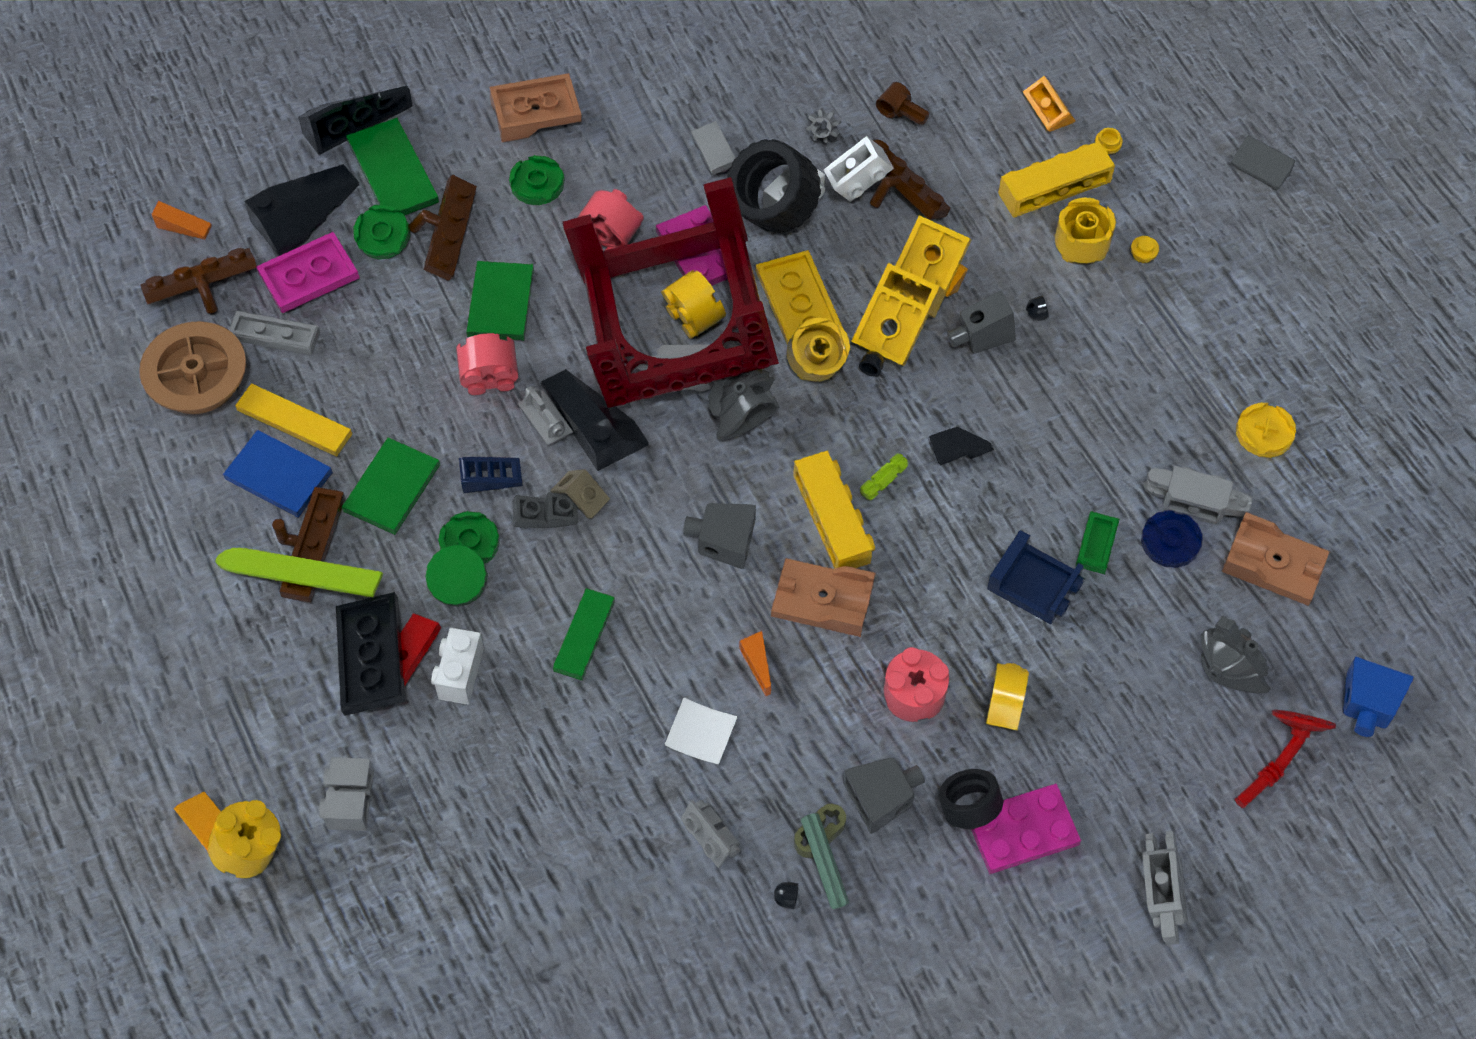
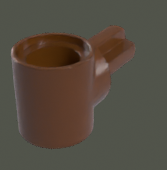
(897, 102)

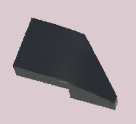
(956, 443)

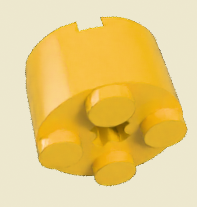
(1084, 231)
(693, 303)
(825, 335)
(244, 839)

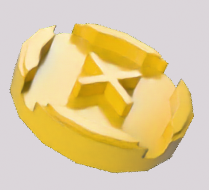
(1265, 430)

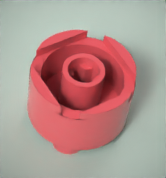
(613, 217)
(487, 363)
(931, 682)

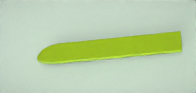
(300, 571)

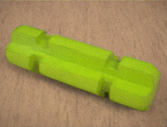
(884, 476)

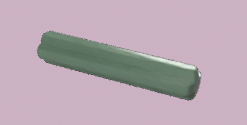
(824, 861)

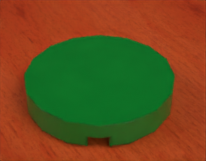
(536, 180)
(381, 231)
(473, 531)
(456, 575)

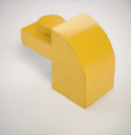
(1007, 696)

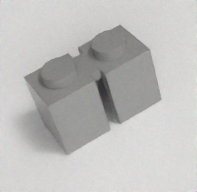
(348, 786)

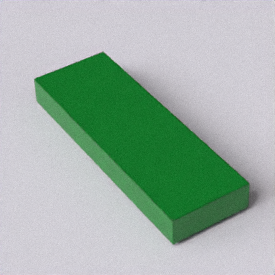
(584, 634)

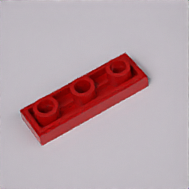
(415, 642)

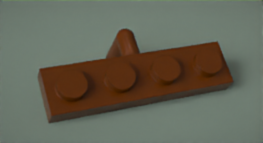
(911, 186)
(449, 227)
(199, 277)
(313, 537)

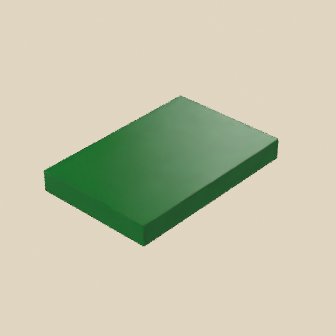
(500, 299)
(391, 486)

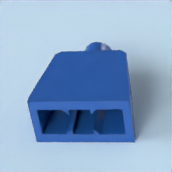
(1373, 694)

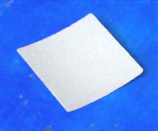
(700, 731)

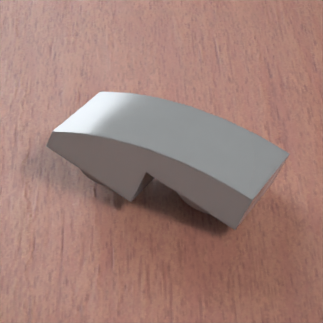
(713, 147)

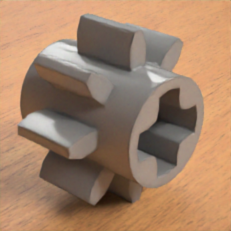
(815, 126)

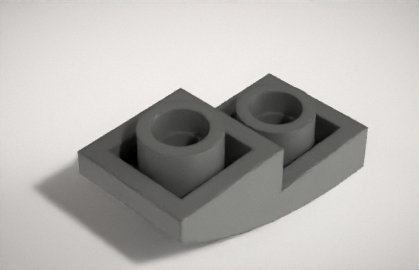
(546, 512)

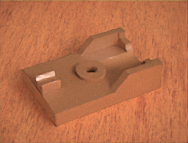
(515, 101)
(1253, 560)
(842, 608)

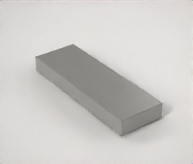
(274, 332)

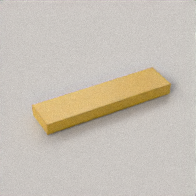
(294, 419)

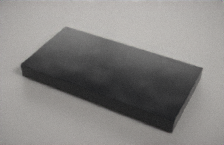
(369, 654)

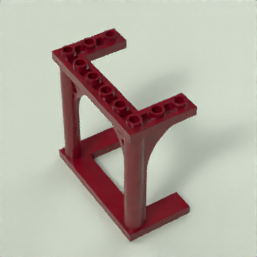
(673, 374)

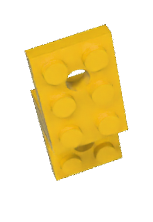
(911, 290)

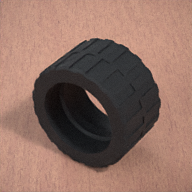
(796, 203)

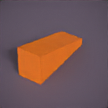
(178, 221)
(755, 656)

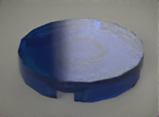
(1171, 539)

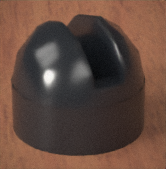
(1037, 308)
(872, 363)
(786, 894)

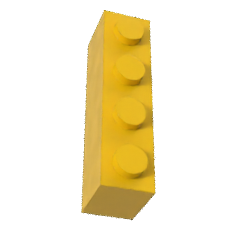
(1056, 179)
(832, 511)

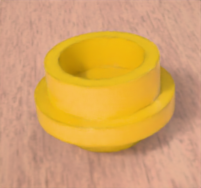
(1110, 140)
(1144, 249)

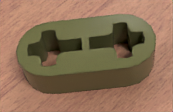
(831, 830)

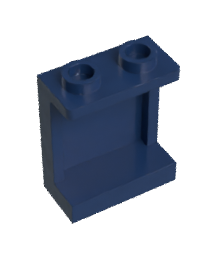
(1035, 580)

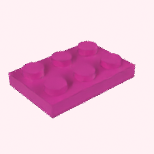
(709, 263)
(307, 272)
(1027, 830)

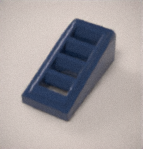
(480, 464)

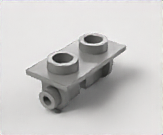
(544, 416)
(701, 823)

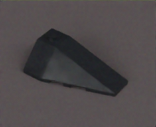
(332, 122)
(292, 209)
(601, 431)

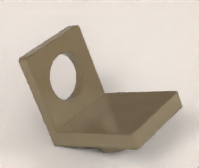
(582, 491)

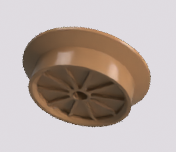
(193, 367)

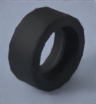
(975, 814)

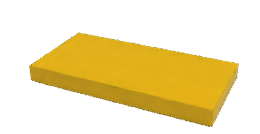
(795, 292)

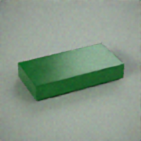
(1097, 542)

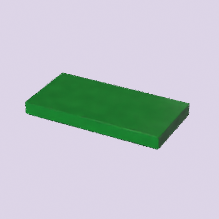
(392, 167)

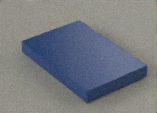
(277, 473)

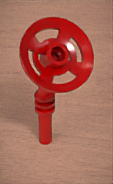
(1302, 726)

